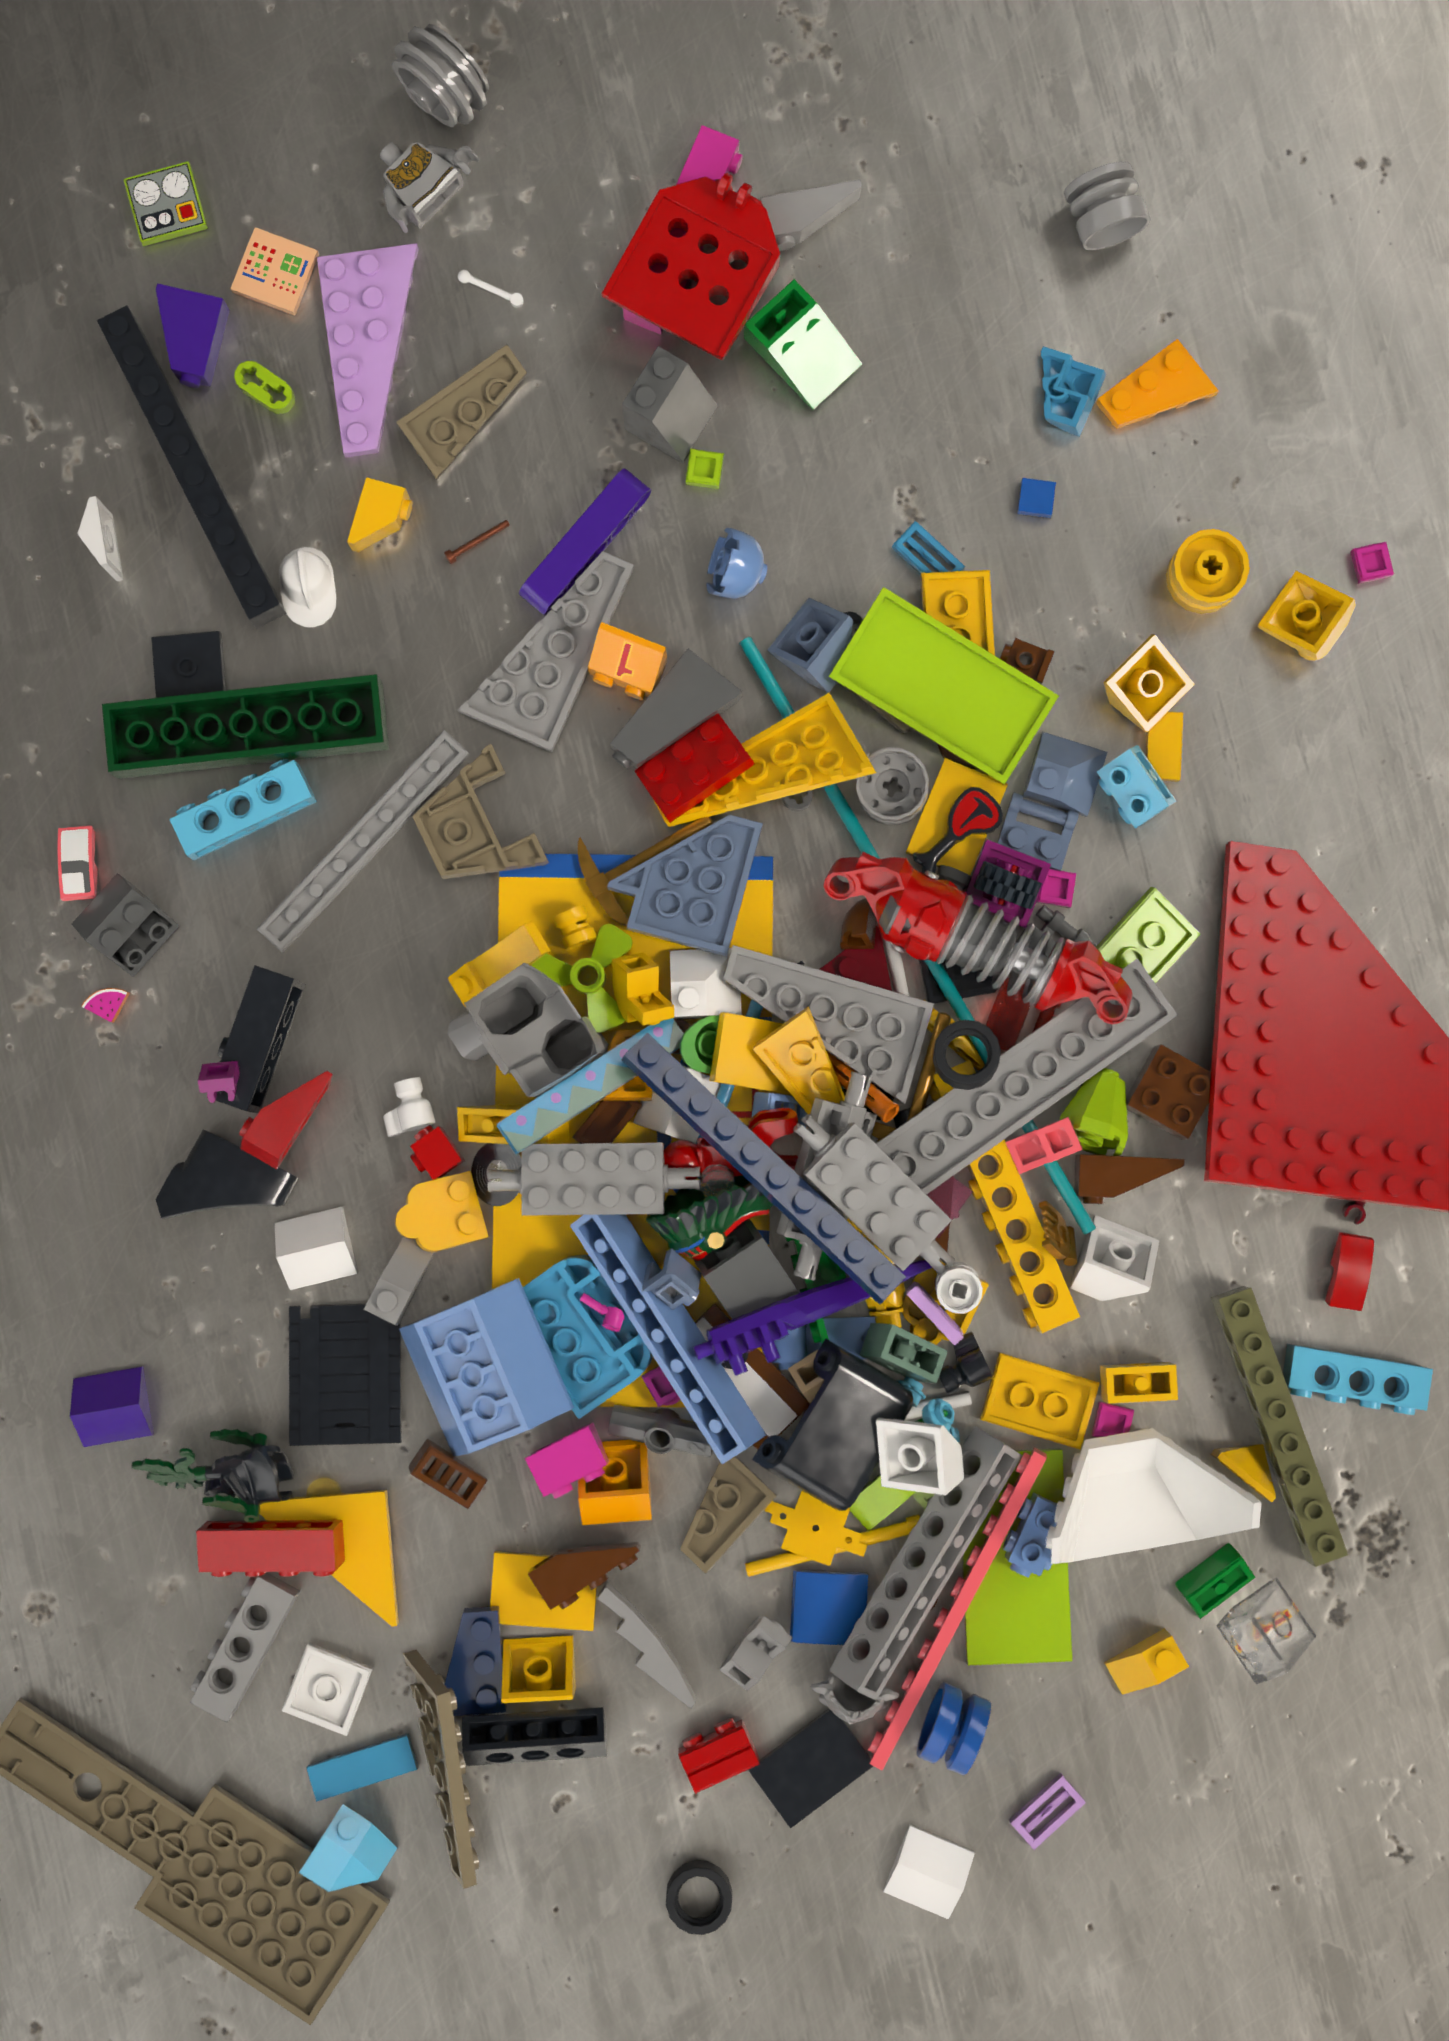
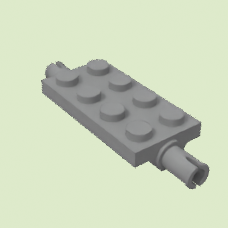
(833, 1119)
(593, 1179)
(875, 1195)

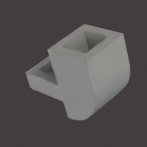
(755, 1652)

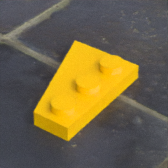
(801, 1061)

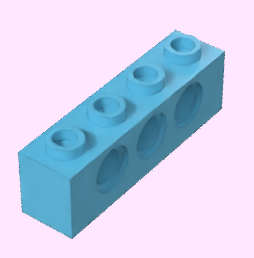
(262, 812)
(1411, 1380)

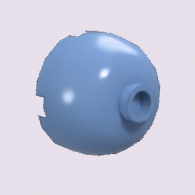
(736, 565)

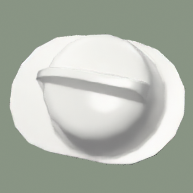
(307, 587)

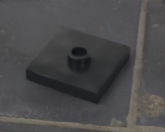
(188, 664)

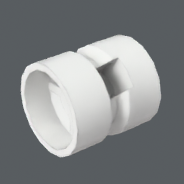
(958, 1288)

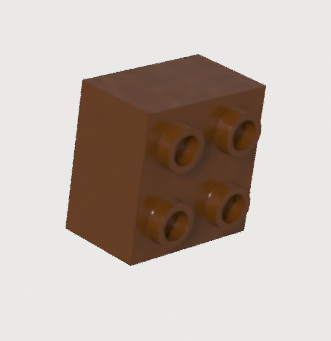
(1170, 1092)

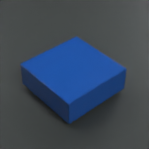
(1036, 498)

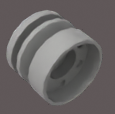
(1107, 205)
(911, 777)

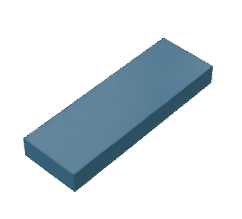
(362, 1767)

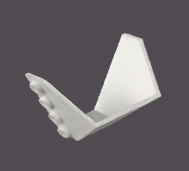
(1143, 1495)

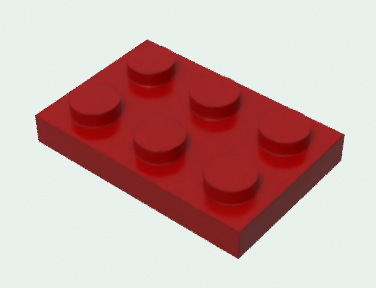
(694, 767)

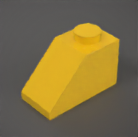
(378, 513)
(1147, 1663)

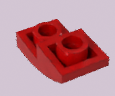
(1352, 1271)

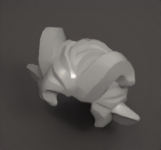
(848, 1703)

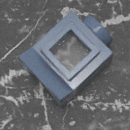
(674, 1283)

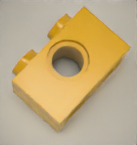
(1138, 1382)

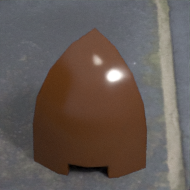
(859, 927)

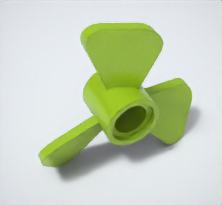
(602, 1008)

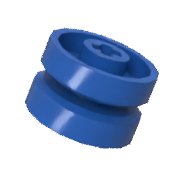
(954, 1728)

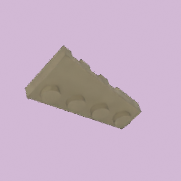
(456, 413)

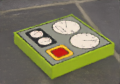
(165, 203)

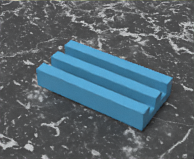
(931, 542)

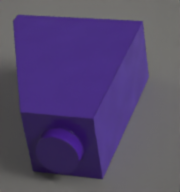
(192, 332)

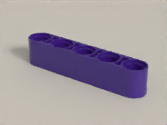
(585, 541)

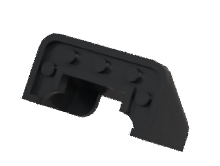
(837, 1436)

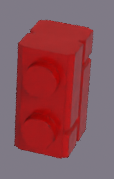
(718, 1754)

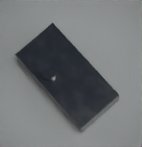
(259, 1035)

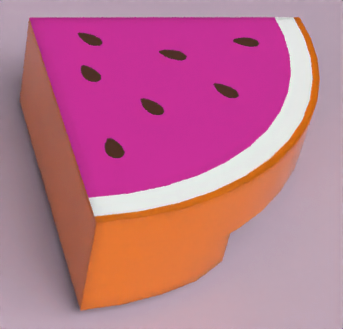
(106, 1003)

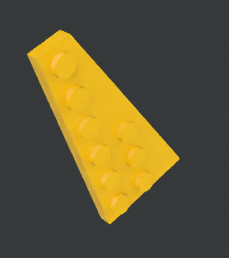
(789, 758)

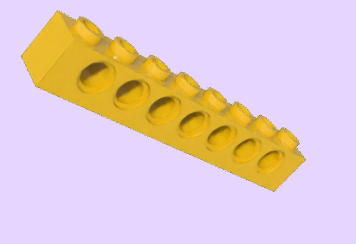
(1060, 1305)

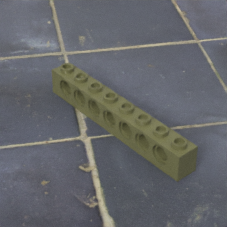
(1279, 1426)

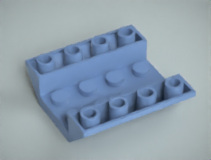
(486, 1369)

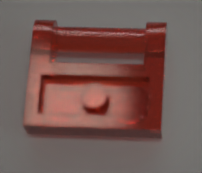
(1010, 1014)

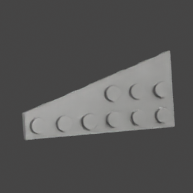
(546, 669)
(858, 1022)

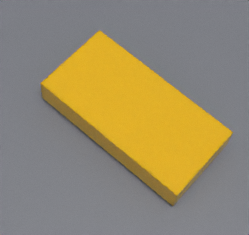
(1165, 746)

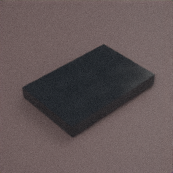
(811, 1767)

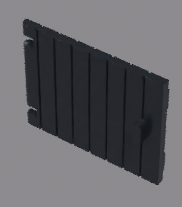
(344, 1375)

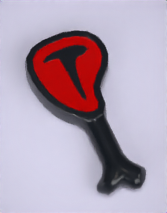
(971, 814)

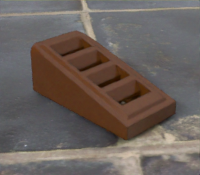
(442, 1456)

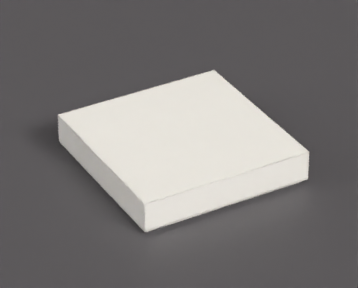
(327, 1689)

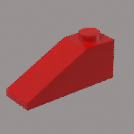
(281, 1122)

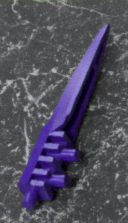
(773, 1321)

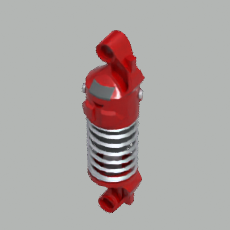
(942, 923)

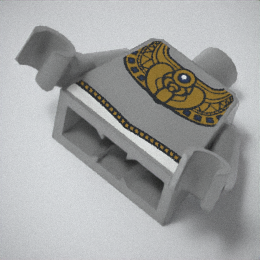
(422, 180)

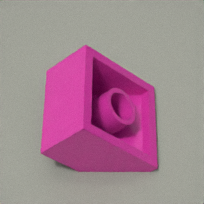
(568, 1460)

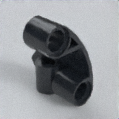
(221, 1177)

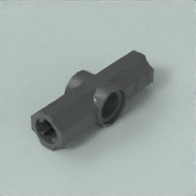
(647, 1427)

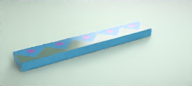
(581, 1089)

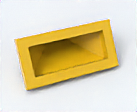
(1249, 1465)

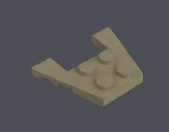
(460, 832)

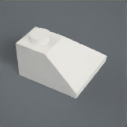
(699, 985)
(1114, 1262)
(918, 1456)

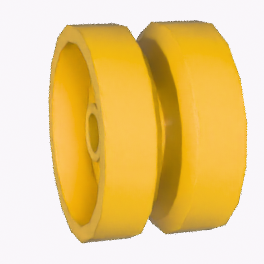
(1190, 567)

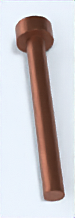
(451, 555)

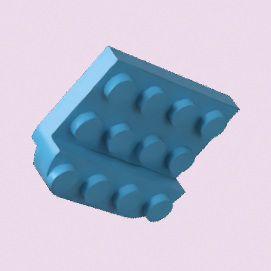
(587, 1355)

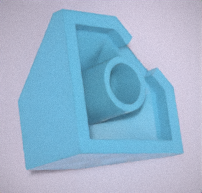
(348, 1853)

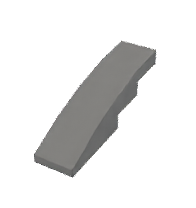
(655, 1655)

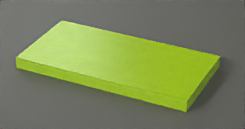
(943, 686)
(1015, 1615)

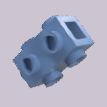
(1027, 1545)

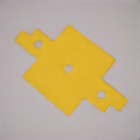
(810, 1544)

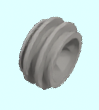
(440, 75)

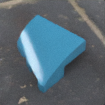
(1069, 390)

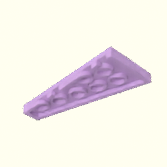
(364, 324)

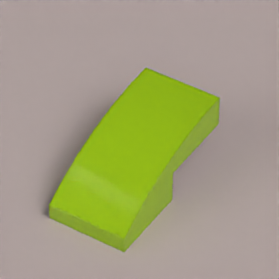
(877, 1502)

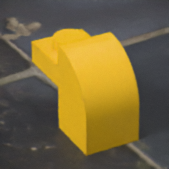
(637, 990)

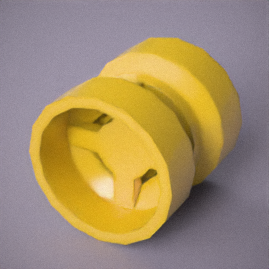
(574, 927)

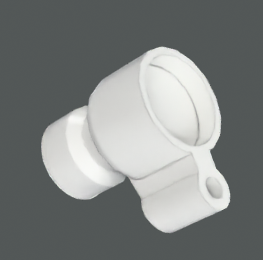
(413, 1112)

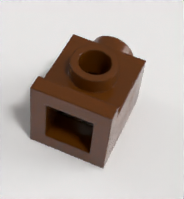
(1039, 659)

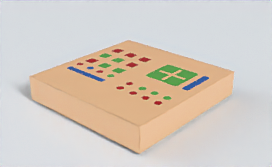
(274, 271)

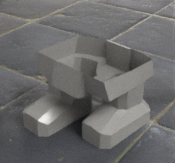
(527, 1030)

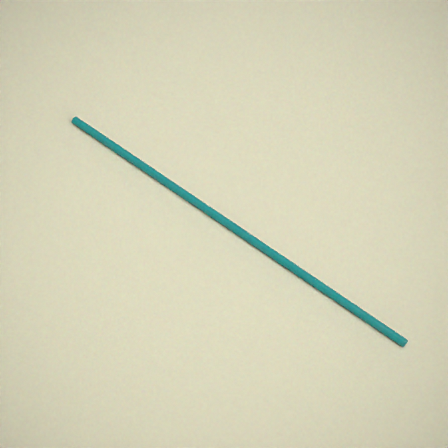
(937, 970)

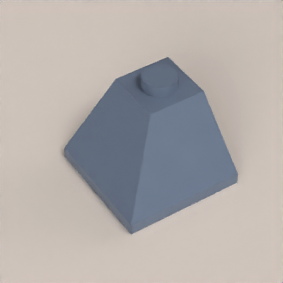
(814, 642)
(1064, 774)

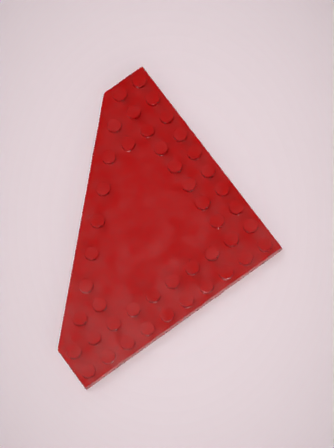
(1319, 1049)

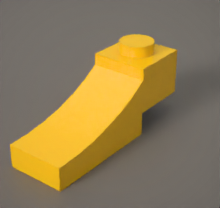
(520, 947)

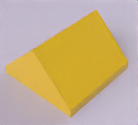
(1147, 684)
(538, 1669)

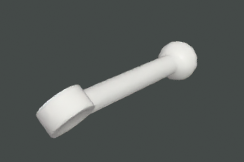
(515, 299)

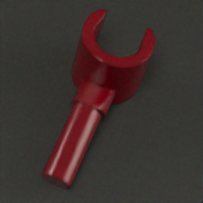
(1357, 1204)

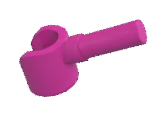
(613, 1316)

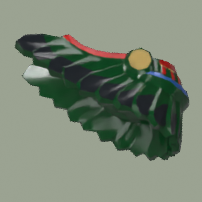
(701, 1223)

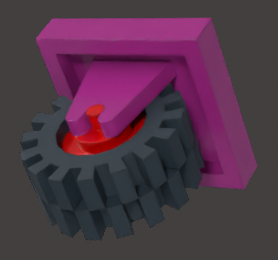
(1007, 881)

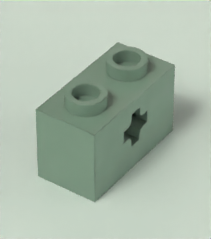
(903, 1352)

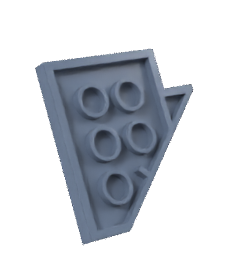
(694, 887)

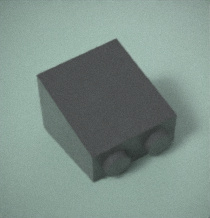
(668, 405)
(745, 1272)

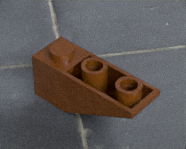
(572, 1569)

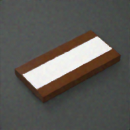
(763, 1386)

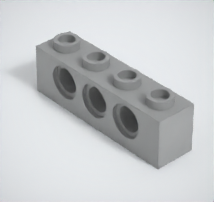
(222, 1698)

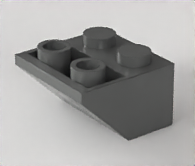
(124, 925)

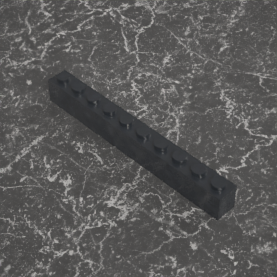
(191, 467)

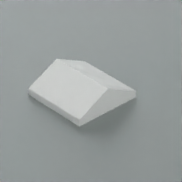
(99, 536)
(929, 1872)

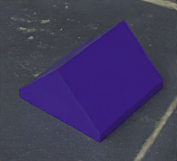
(111, 1407)

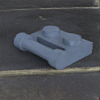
(1034, 840)

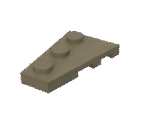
(727, 1510)

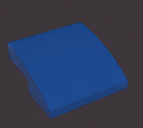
(826, 1605)

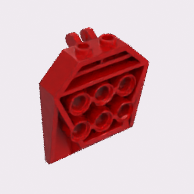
(709, 215)

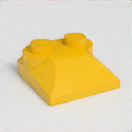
(1308, 616)

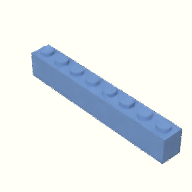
(669, 1336)

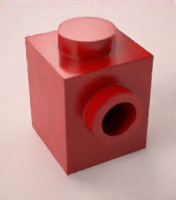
(435, 1152)

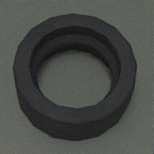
(970, 1028)
(704, 1925)

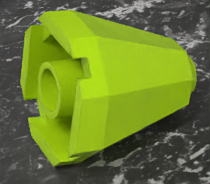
(1100, 1113)

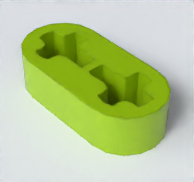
(268, 381)

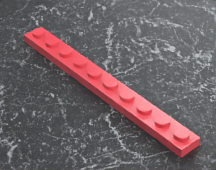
(949, 1620)

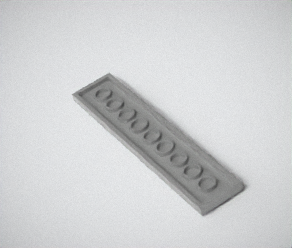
(1025, 1084)

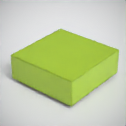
(704, 469)

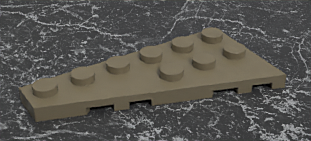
(440, 1740)

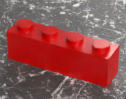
(270, 1547)

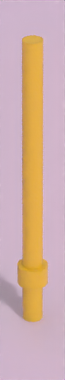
(868, 1538)

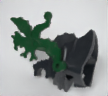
(247, 1475)

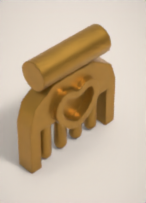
(1059, 1238)

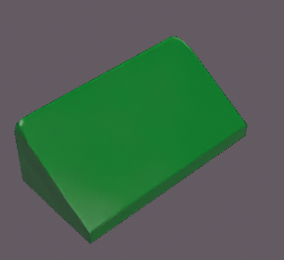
(1214, 1580)

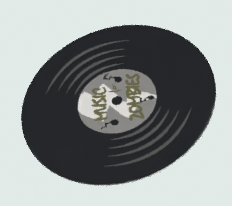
(494, 1157)

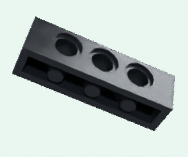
(534, 1736)

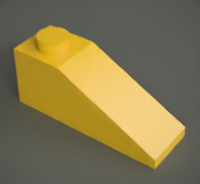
(480, 1123)

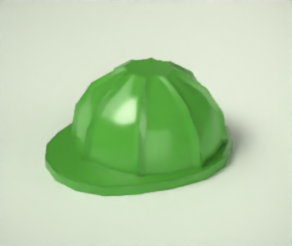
(699, 1043)

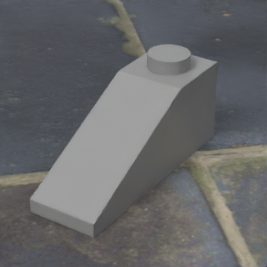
(805, 211)
(399, 1281)

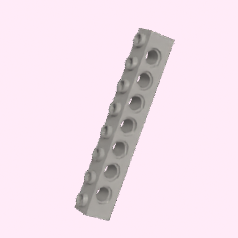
(924, 1567)

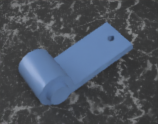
(845, 1332)

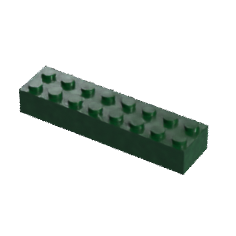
(245, 726)

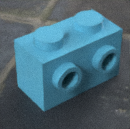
(1135, 787)

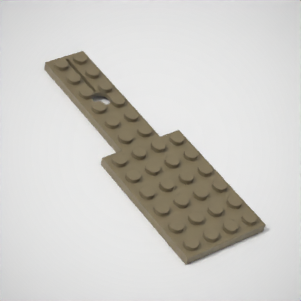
(219, 1874)

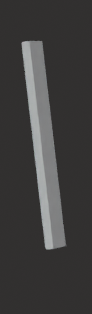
(363, 841)

